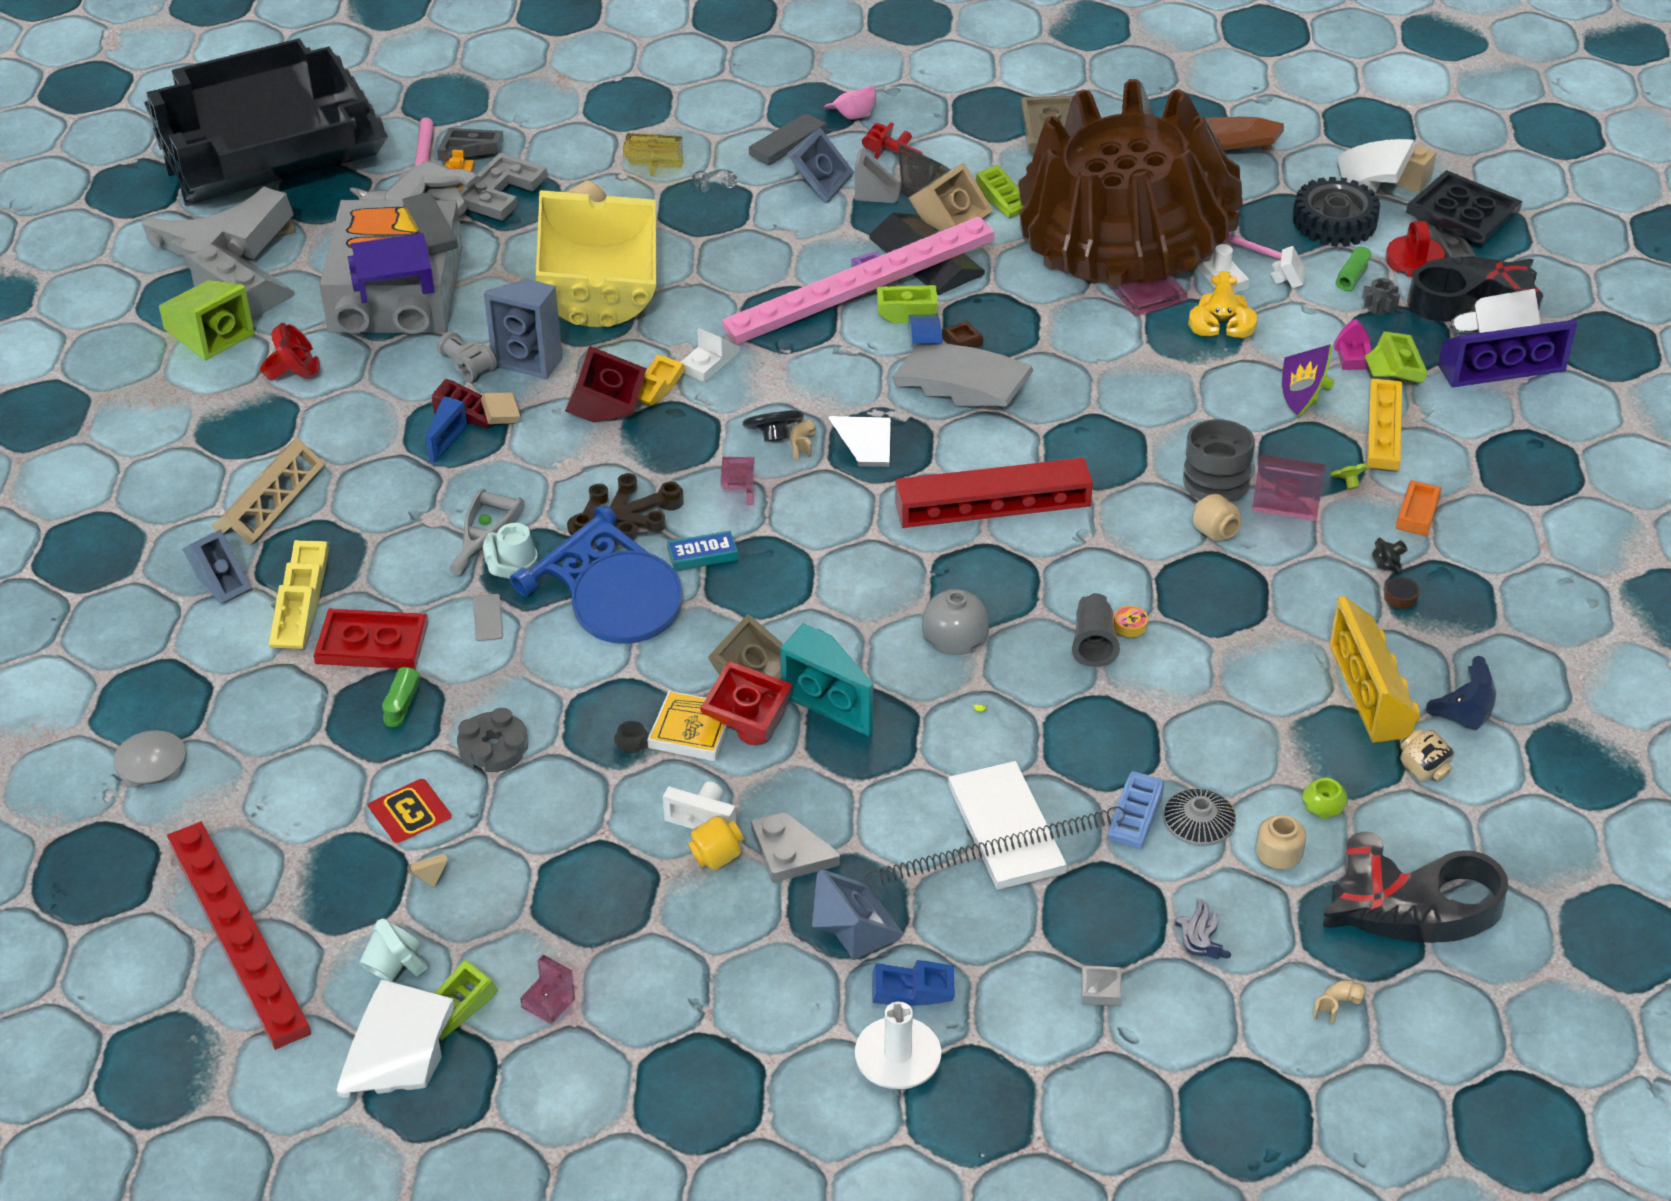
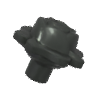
(1388, 555)

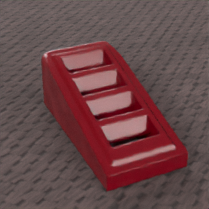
(470, 398)

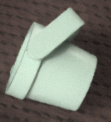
(513, 551)
(391, 950)

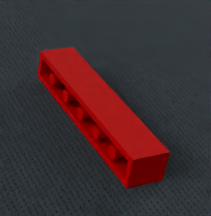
(993, 492)

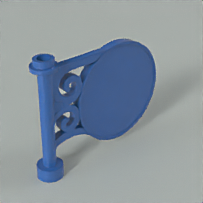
(620, 593)

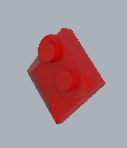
(747, 702)

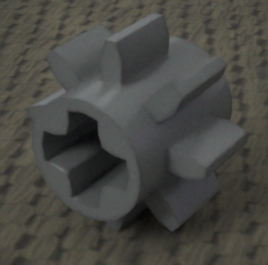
(1381, 296)

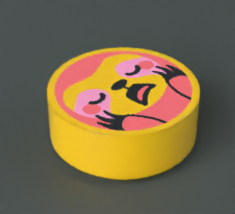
(1130, 621)

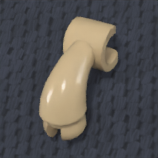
(799, 439)
(1339, 992)

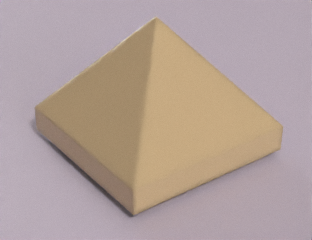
(428, 869)

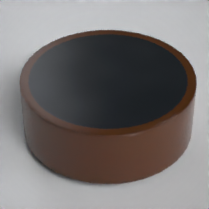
(1401, 592)

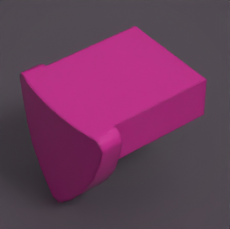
(1352, 346)

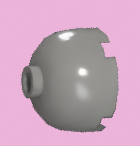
(955, 622)

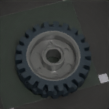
(1336, 211)

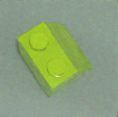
(209, 317)

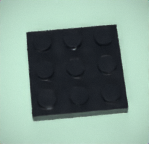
(1464, 207)

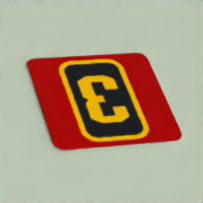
(409, 810)

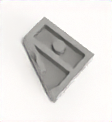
(791, 848)

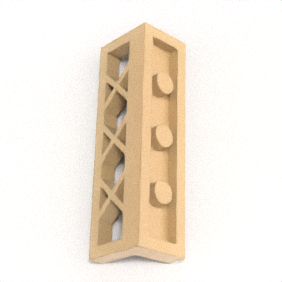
(259, 487)

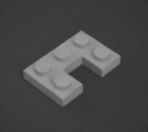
(494, 177)

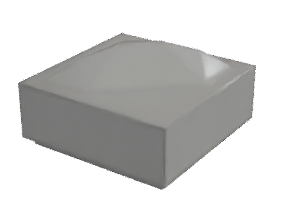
(1101, 985)

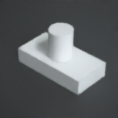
(1219, 261)
(693, 809)

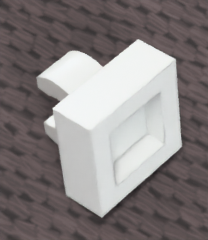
(1289, 268)

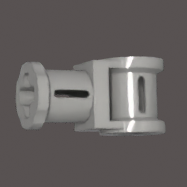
(467, 357)

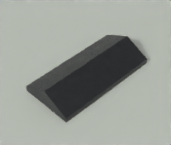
(904, 229)

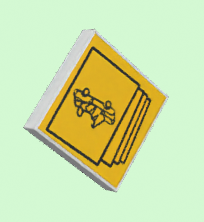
(685, 729)

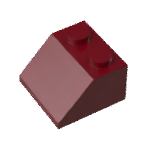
(605, 387)

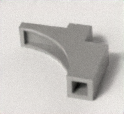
(240, 229)

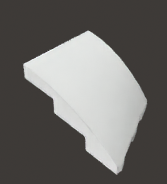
(1376, 162)
(396, 1041)

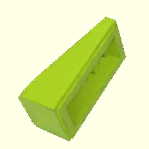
(1000, 190)
(474, 999)

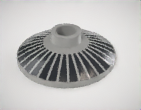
(1199, 817)

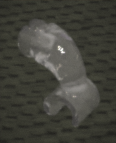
(721, 176)

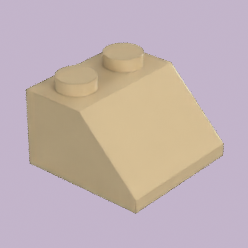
(951, 199)

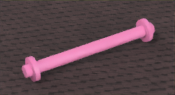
(1253, 246)

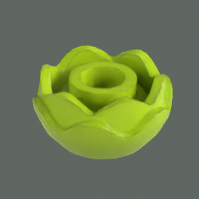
(1325, 797)

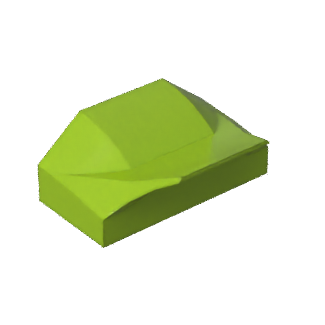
(900, 301)
(1396, 358)

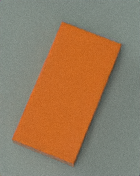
(1418, 508)

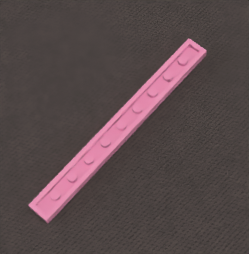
(857, 280)

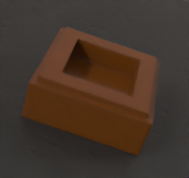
(963, 335)

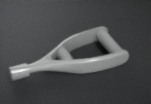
(473, 536)

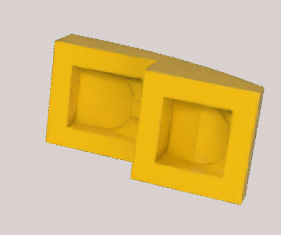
(660, 379)

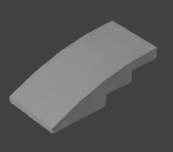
(963, 373)

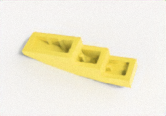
(299, 595)

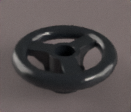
(773, 423)

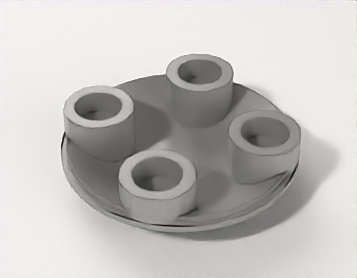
(149, 758)

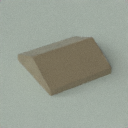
(751, 647)

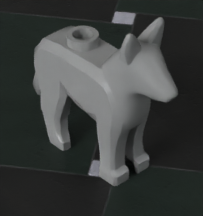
(426, 178)

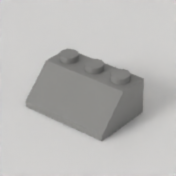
(225, 266)

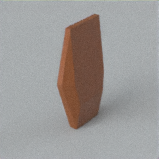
(1245, 132)

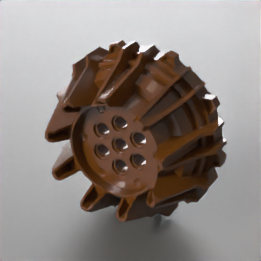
(1128, 190)

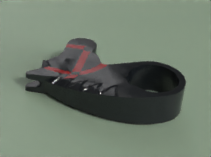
(1454, 284)
(1410, 905)

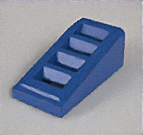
(445, 427)

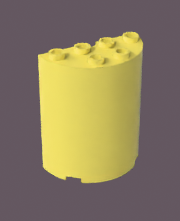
(597, 255)

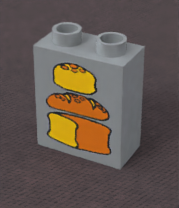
(392, 303)

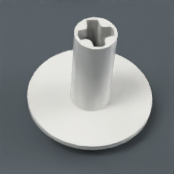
(898, 1050)

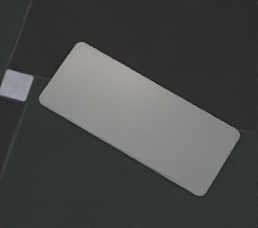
(487, 617)

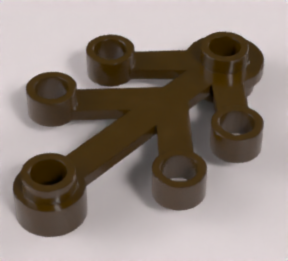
(668, 497)

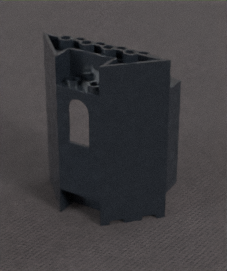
(261, 119)

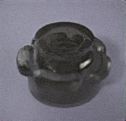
(631, 736)

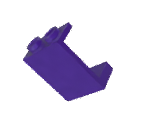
(390, 260)

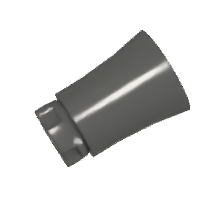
(1095, 633)

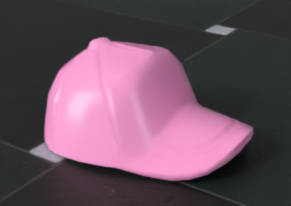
(855, 103)

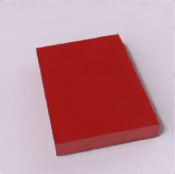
(371, 638)

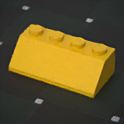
(1371, 674)

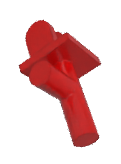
(880, 138)

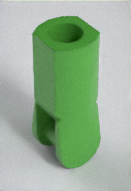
(1353, 269)
(400, 696)

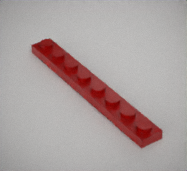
(239, 936)

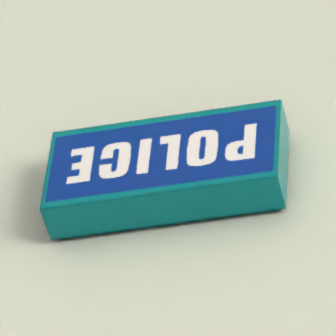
(702, 550)

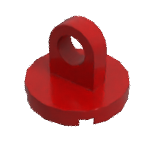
(1413, 249)
(291, 353)

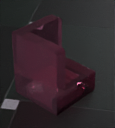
(739, 474)
(551, 992)

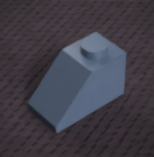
(217, 566)

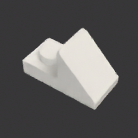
(709, 356)

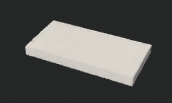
(996, 805)

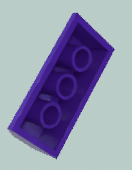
(1507, 353)

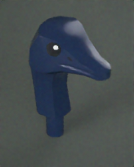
(1472, 702)

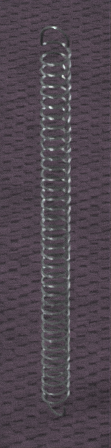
(999, 847)

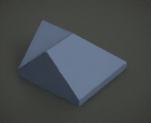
(820, 164)
(852, 914)

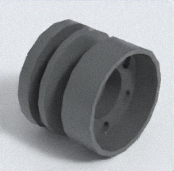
(1218, 459)

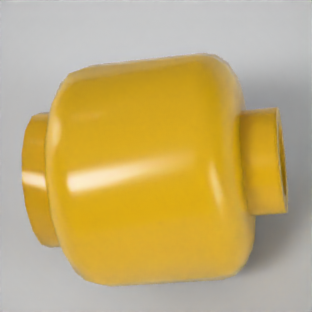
(715, 843)

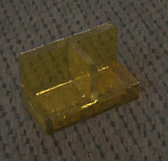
(653, 150)

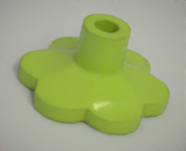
(1350, 474)

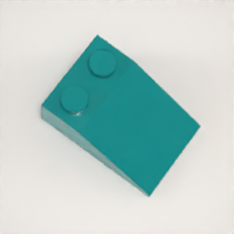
(827, 679)

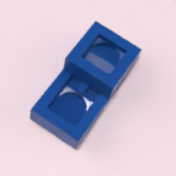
(925, 328)
(922, 985)

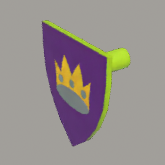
(1304, 377)

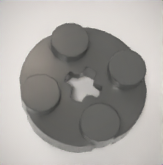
(498, 725)

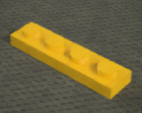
(1384, 424)

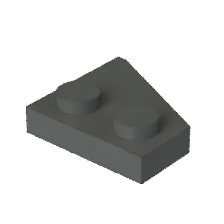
(471, 141)

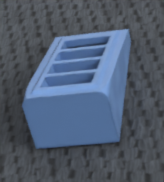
(1140, 789)

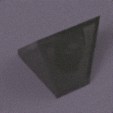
(917, 170)

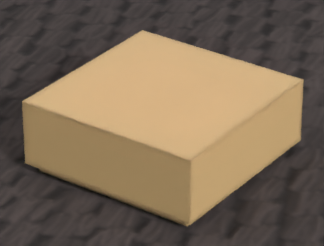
(500, 408)

